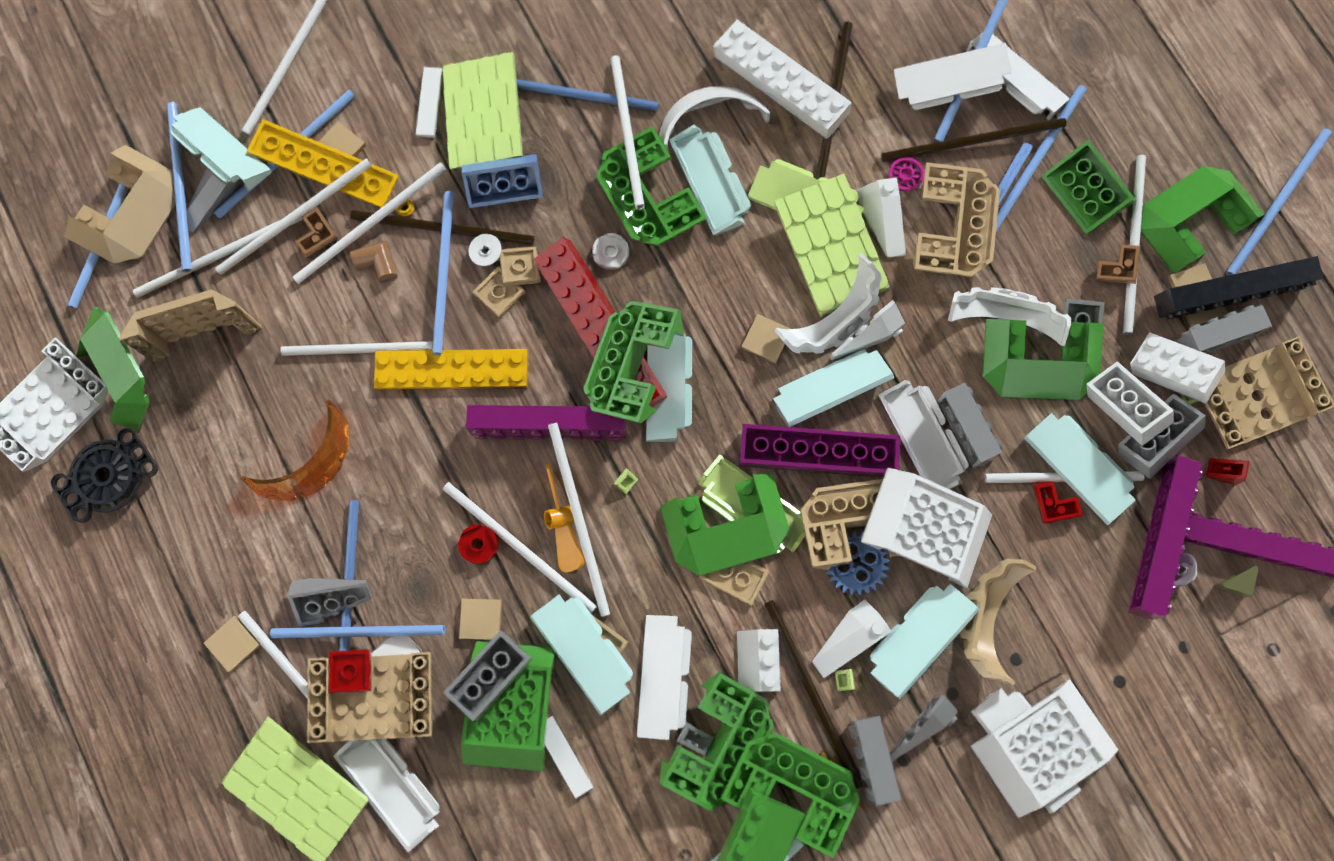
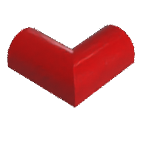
(1053, 509)

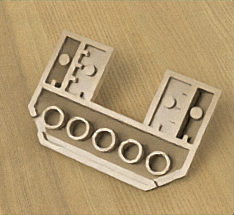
(138, 217)
(974, 225)
(830, 513)

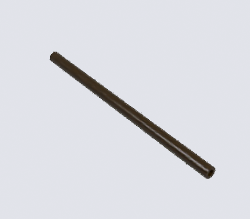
(837, 84)
(974, 139)
(437, 226)
(812, 692)

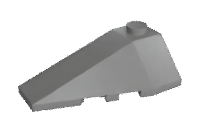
(1084, 310)
(319, 598)

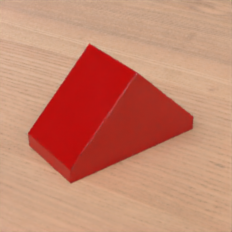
(1228, 470)

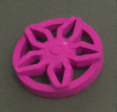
(907, 173)

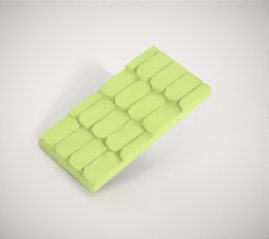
(482, 110)
(827, 239)
(294, 791)

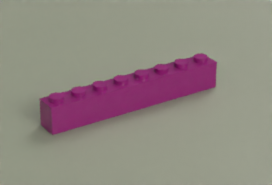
(1260, 545)

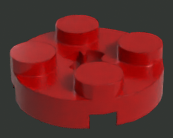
(476, 555)

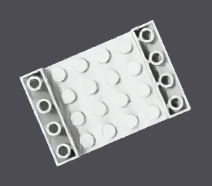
(48, 407)
(927, 525)
(1045, 750)

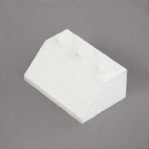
(758, 660)

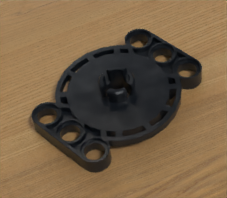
(87, 475)

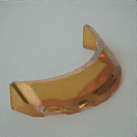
(317, 470)

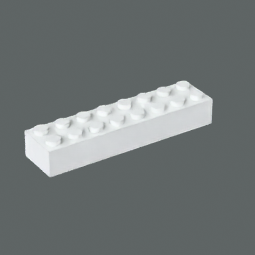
(782, 79)

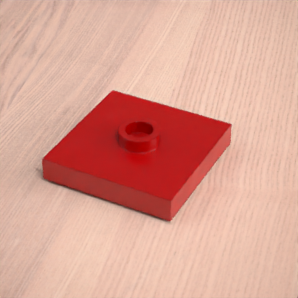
(350, 671)

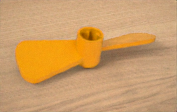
(561, 518)

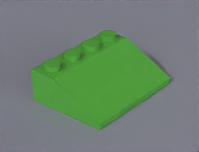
(1088, 187)
(761, 830)

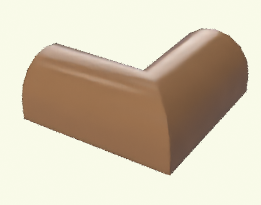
(320, 234)
(378, 255)
(1122, 271)

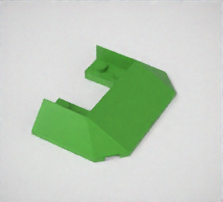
(1207, 187)
(655, 221)
(619, 355)
(116, 369)
(1043, 379)
(731, 543)
(743, 718)
(806, 772)

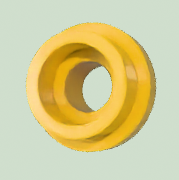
(409, 211)

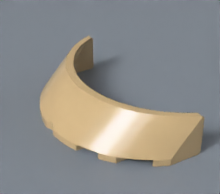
(979, 632)

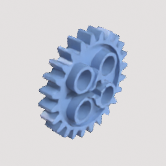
(848, 580)

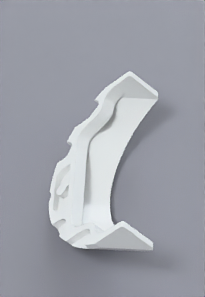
(703, 98)
(1013, 306)
(842, 322)

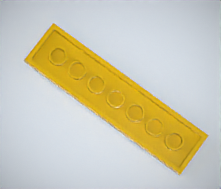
(320, 163)
(451, 370)

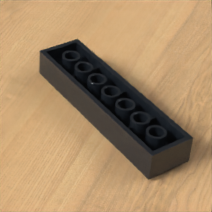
(1238, 288)

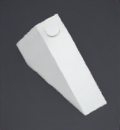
(884, 215)
(882, 327)
(854, 634)

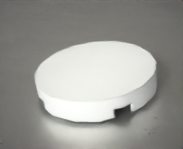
(610, 251)

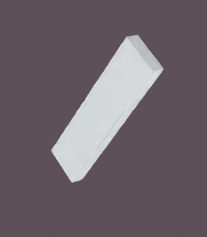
(429, 102)
(566, 759)

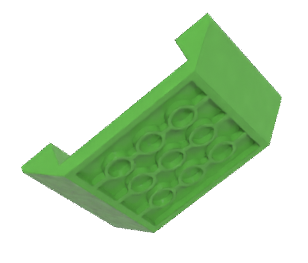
(515, 724)

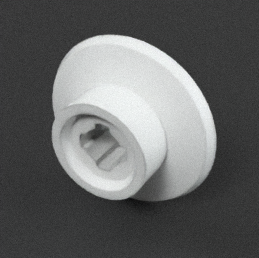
(478, 246)
(1187, 571)

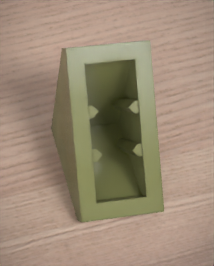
(1240, 584)

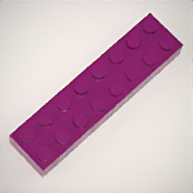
(533, 422)
(818, 450)
(1166, 538)

